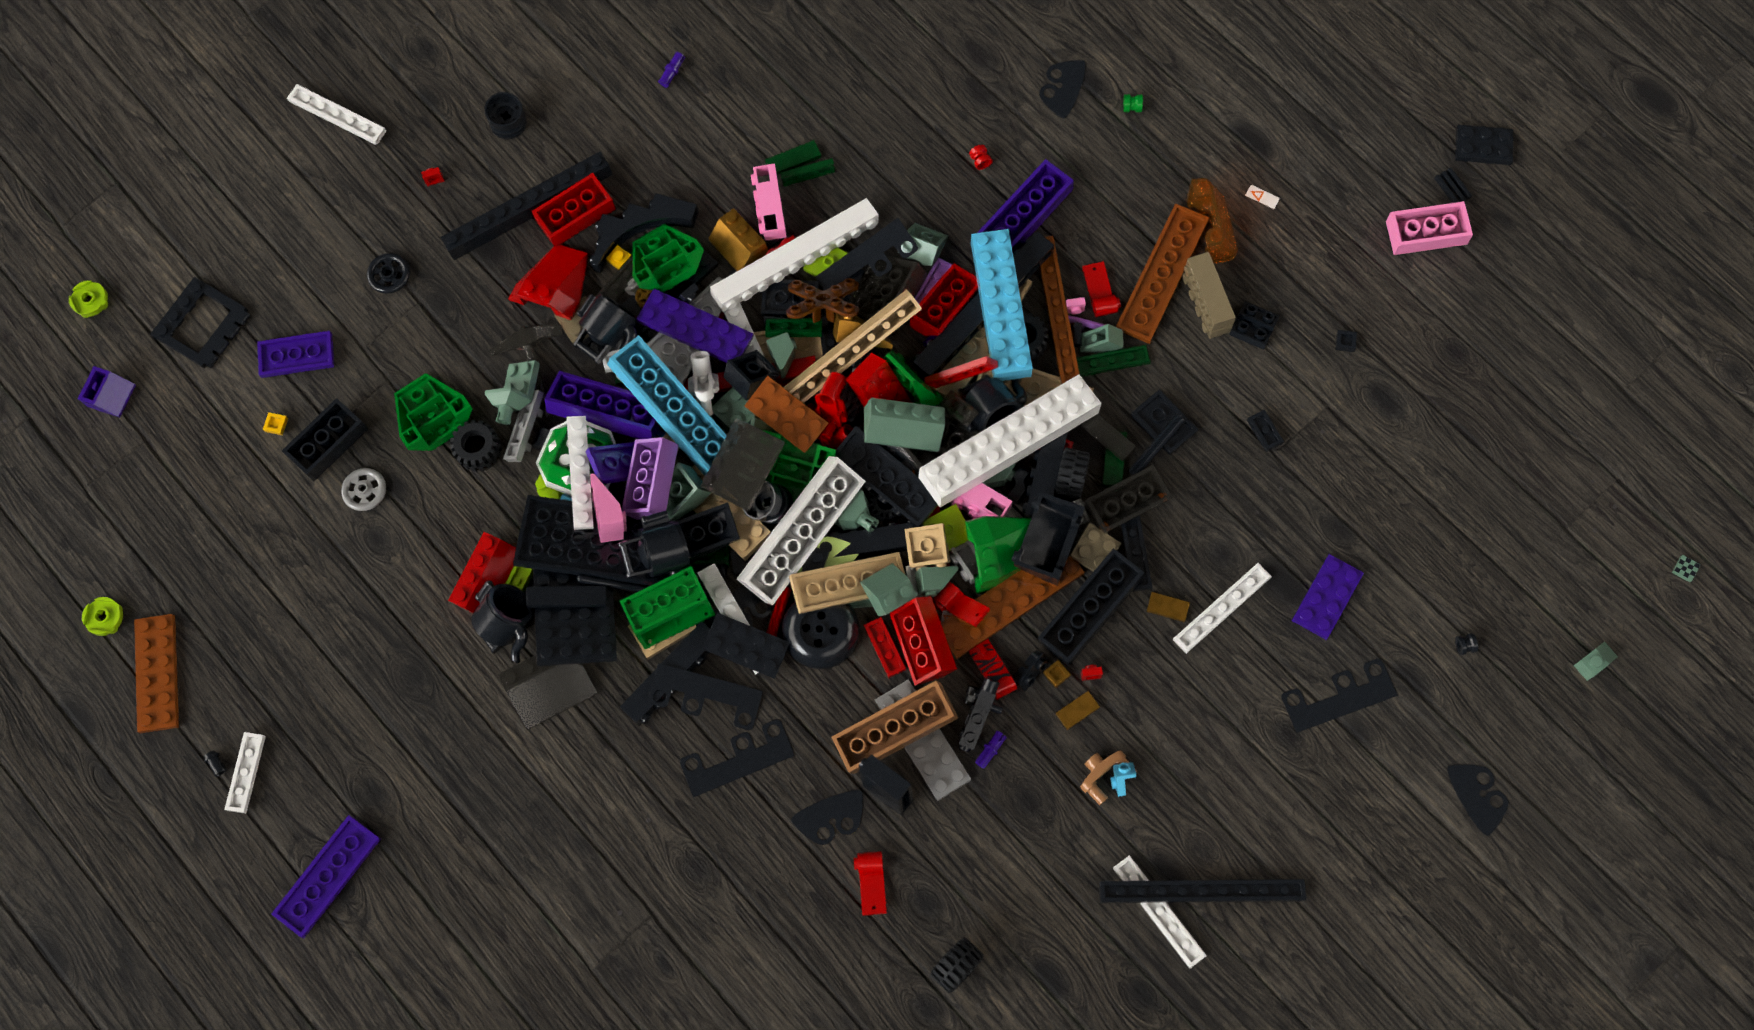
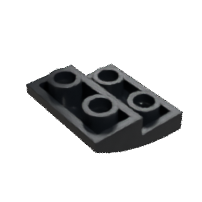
(1254, 325)

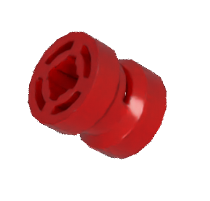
(980, 156)

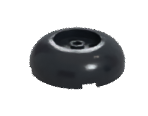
(834, 648)

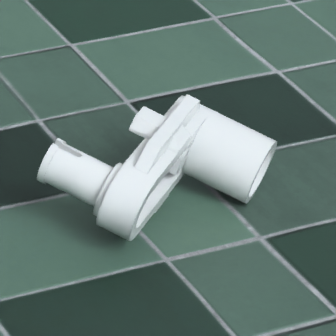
(703, 382)

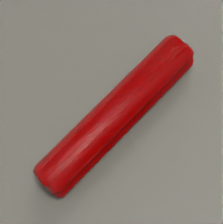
(778, 612)

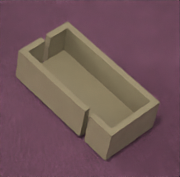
(1208, 295)

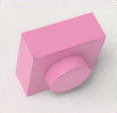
(1076, 305)

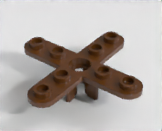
(817, 299)

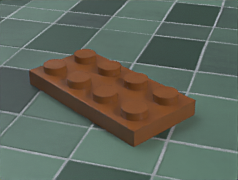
(786, 414)

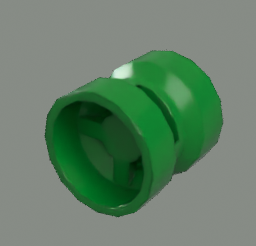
(1133, 103)

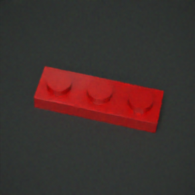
(884, 647)

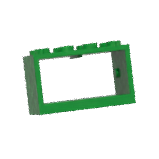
(667, 608)

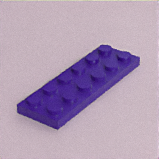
(694, 326)
(326, 876)

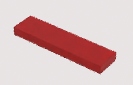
(961, 372)

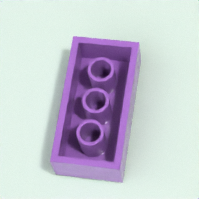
(649, 477)

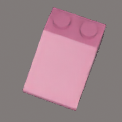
(608, 512)

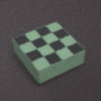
(1686, 568)

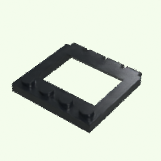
(185, 303)

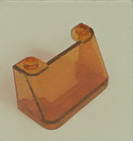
(1221, 238)

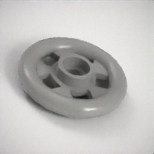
(353, 478)

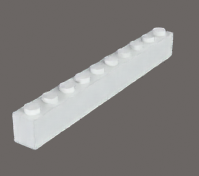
(794, 255)

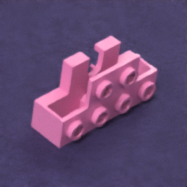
(768, 201)
(978, 498)

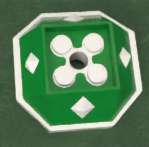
(554, 456)

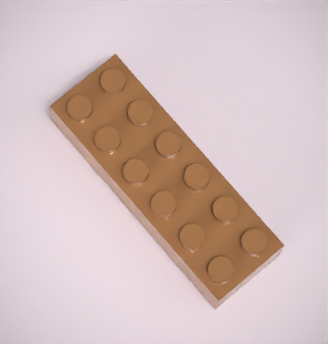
(895, 726)

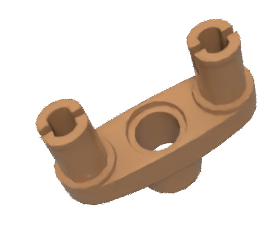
(1098, 767)

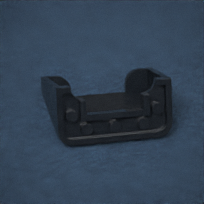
(1049, 537)

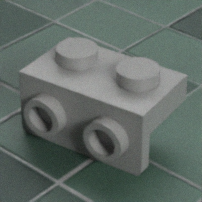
(965, 558)

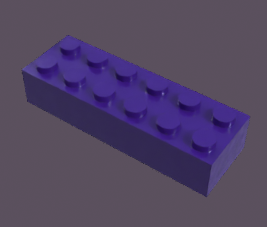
(1031, 204)
(601, 404)

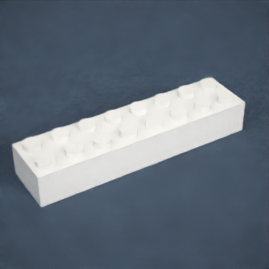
(801, 530)

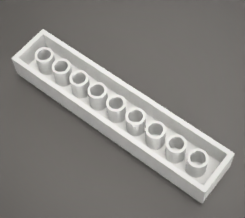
(1009, 440)

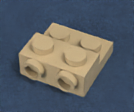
(927, 546)

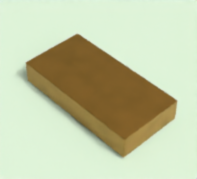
(1168, 607)
(1077, 710)

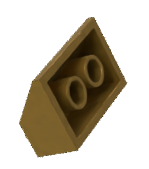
(737, 240)

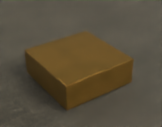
(1056, 674)

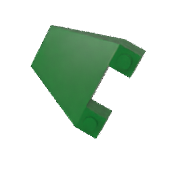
(911, 381)

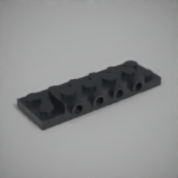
(887, 477)

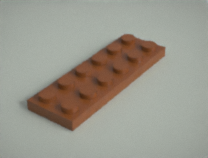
(156, 673)

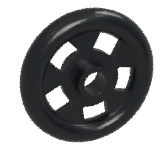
(388, 259)

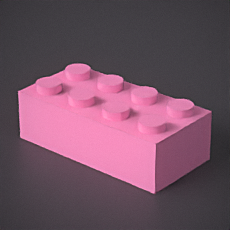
(1429, 228)

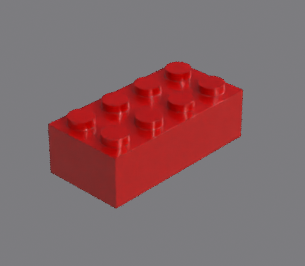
(573, 210)
(876, 380)

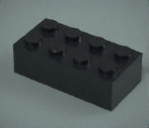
(325, 439)

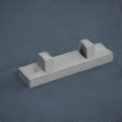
(522, 429)

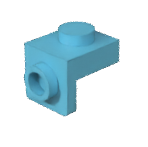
(1122, 772)

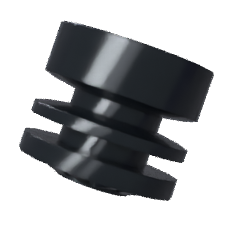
(505, 115)
(770, 503)

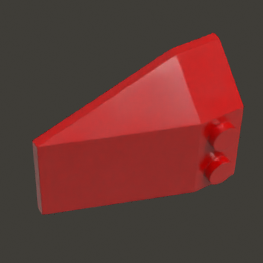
(554, 281)

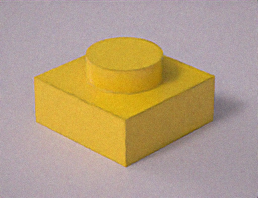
(618, 257)
(275, 423)

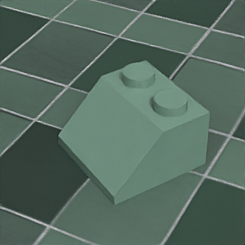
(929, 244)
(888, 589)

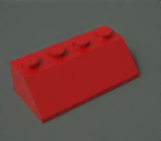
(944, 301)
(489, 561)
(923, 640)

